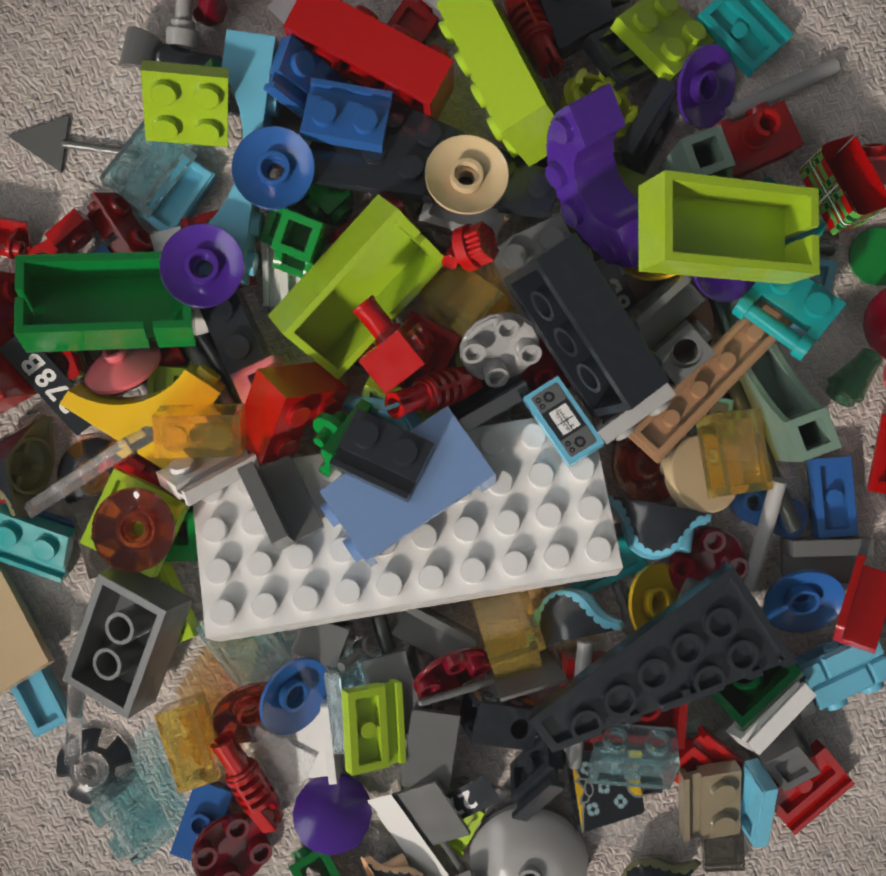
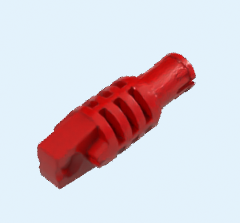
(534, 34)
(433, 392)
(248, 783)

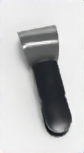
(143, 45)

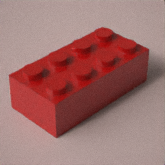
(374, 53)

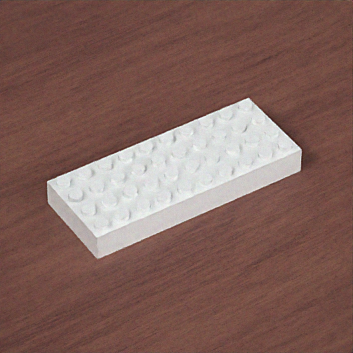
(521, 534)

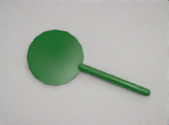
(868, 256)

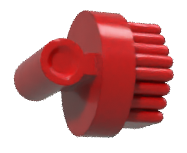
(471, 247)

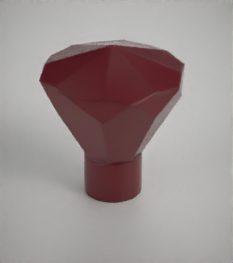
(209, 11)

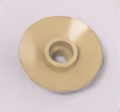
(470, 158)

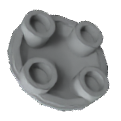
(499, 348)

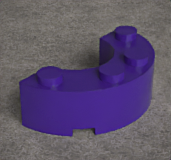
(587, 177)

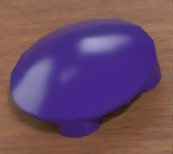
(332, 816)

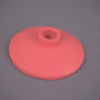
(121, 369)

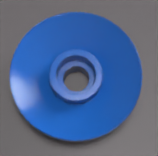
(260, 154)
(803, 600)
(293, 696)

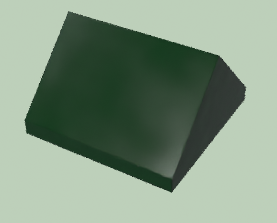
(750, 699)

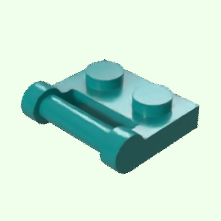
(800, 302)

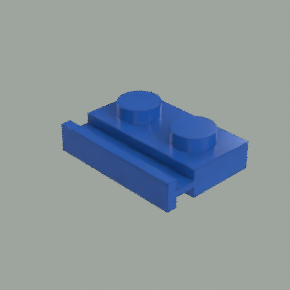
(293, 72)
(346, 115)

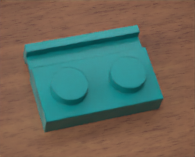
(745, 31)
(35, 544)

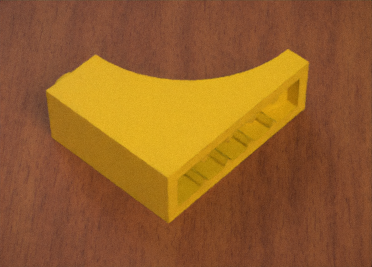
(127, 415)

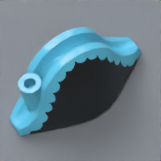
(656, 529)
(572, 615)

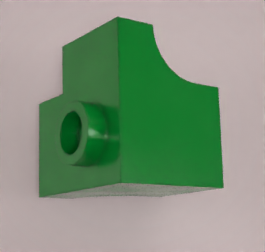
(296, 240)

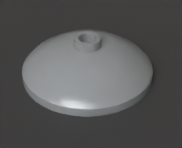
(538, 847)

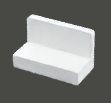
(318, 737)

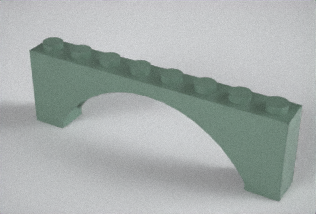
(792, 418)

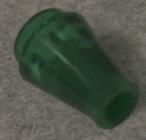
(854, 378)

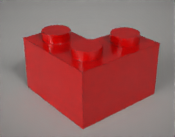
(284, 403)

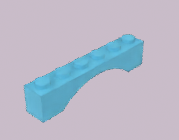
(249, 63)

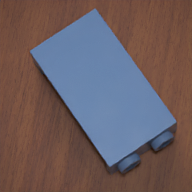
(380, 520)

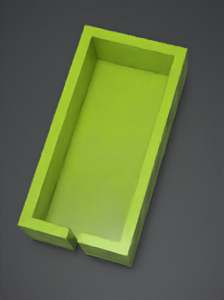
(500, 74)
(727, 228)
(364, 261)

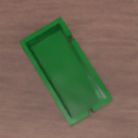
(97, 303)

